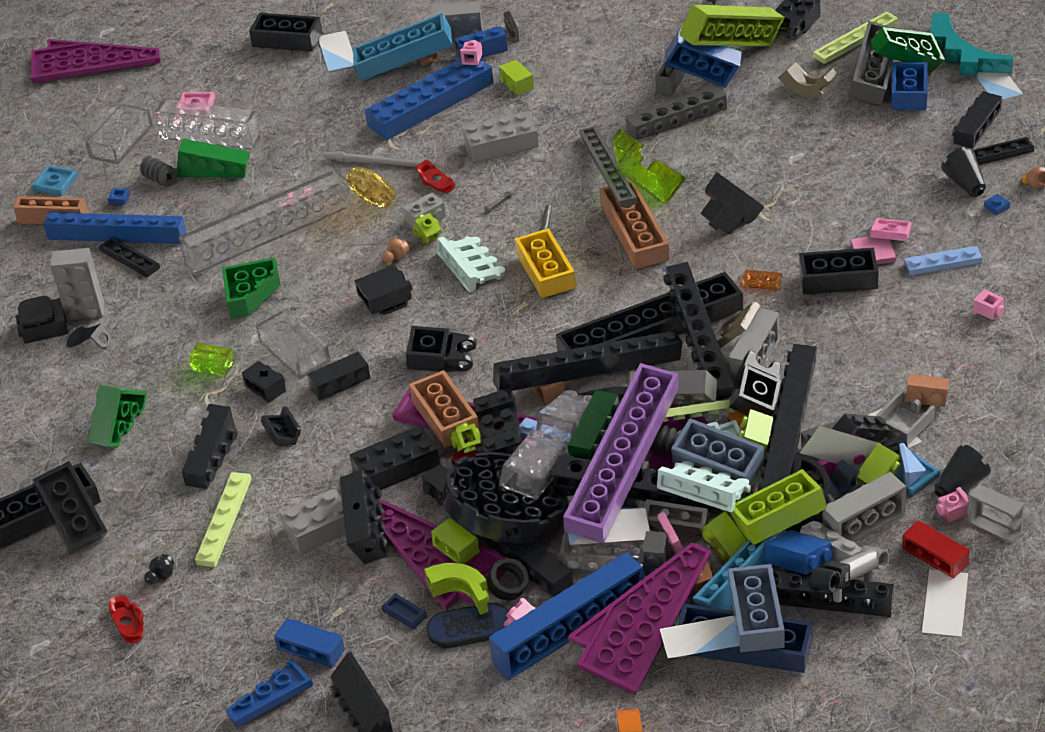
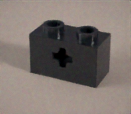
(264, 381)

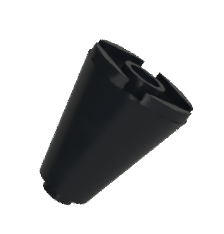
(965, 171)
(962, 471)

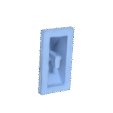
(910, 466)

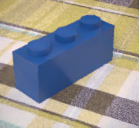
(492, 41)
(309, 642)

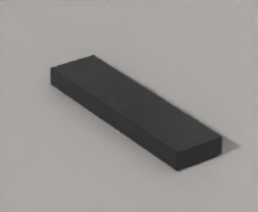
(1003, 150)
(129, 257)

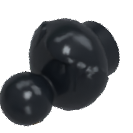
(160, 568)

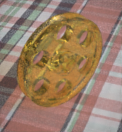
(371, 187)

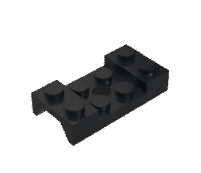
(496, 411)

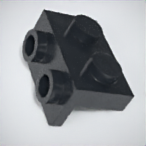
(282, 428)

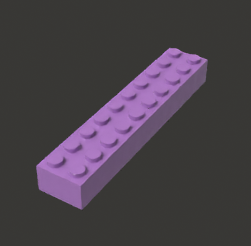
(621, 453)

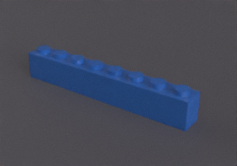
(118, 226)

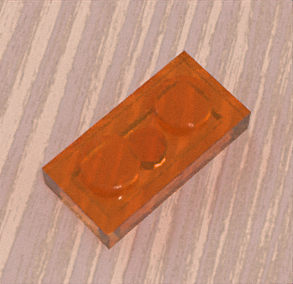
(762, 279)

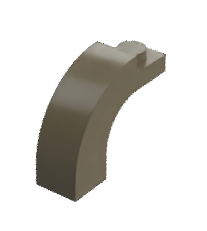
(804, 84)

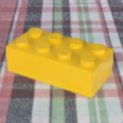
(545, 263)

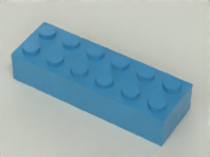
(402, 47)

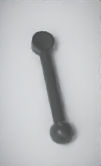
(506, 195)

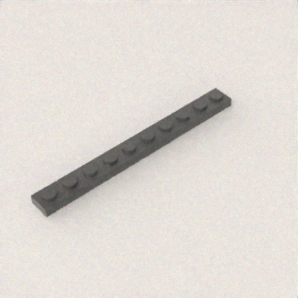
(607, 166)

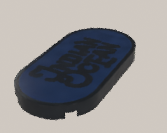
(465, 625)

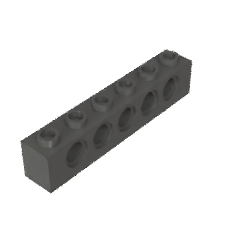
(676, 112)

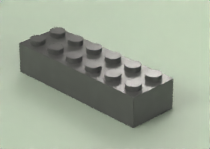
(871, 69)

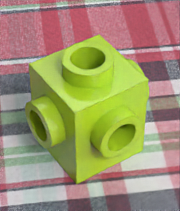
(426, 228)
(470, 432)

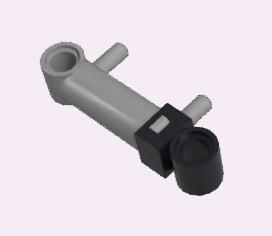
(837, 575)

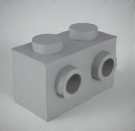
(423, 206)

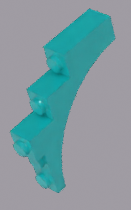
(959, 51)

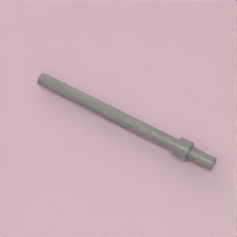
(342, 156)

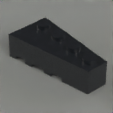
(210, 447)

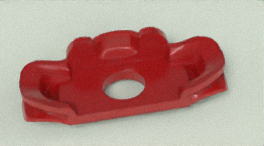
(428, 170)
(122, 608)

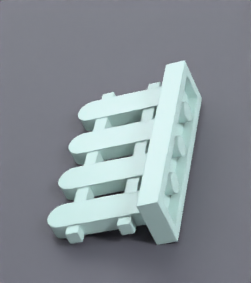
(461, 265)
(698, 489)

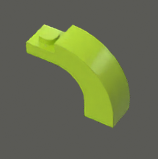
(460, 578)

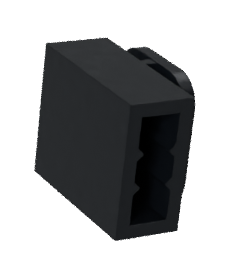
(384, 290)
(41, 319)

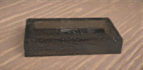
(511, 26)

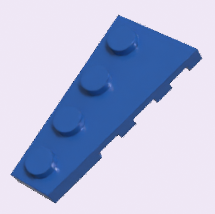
(267, 695)

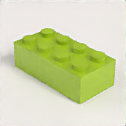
(778, 507)

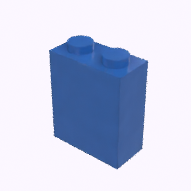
(798, 552)

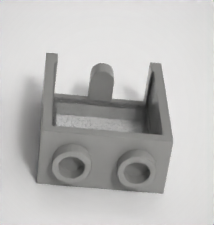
(905, 418)
(995, 513)

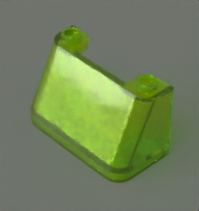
(656, 180)

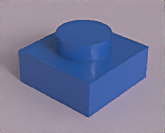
(119, 196)
(997, 204)

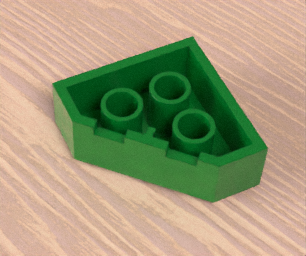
(249, 285)
(115, 413)

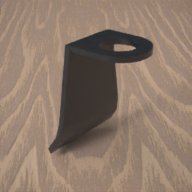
(82, 334)

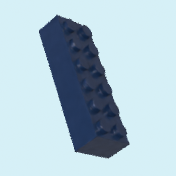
(794, 657)

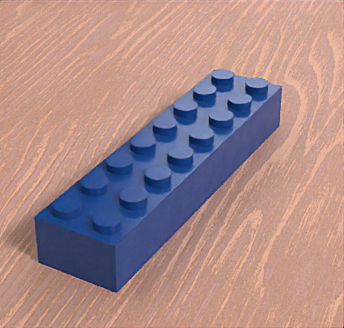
(427, 97)
(550, 624)

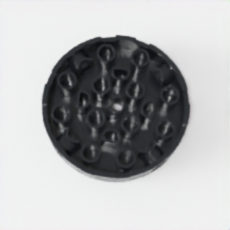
(497, 513)

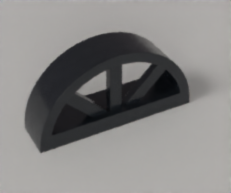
(807, 463)

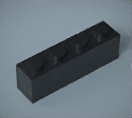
(977, 120)

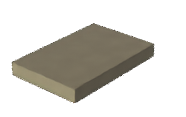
(736, 325)

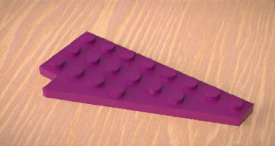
(77, 58)
(414, 543)
(627, 634)

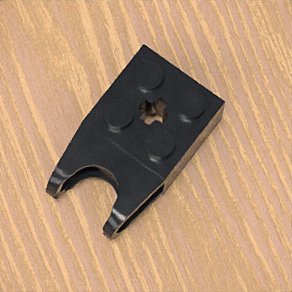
(798, 16)
(438, 350)
(755, 386)

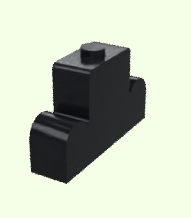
(728, 205)

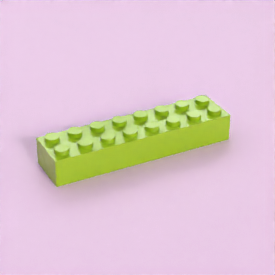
(731, 25)

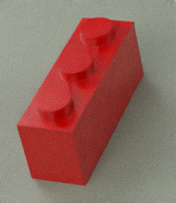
(935, 549)

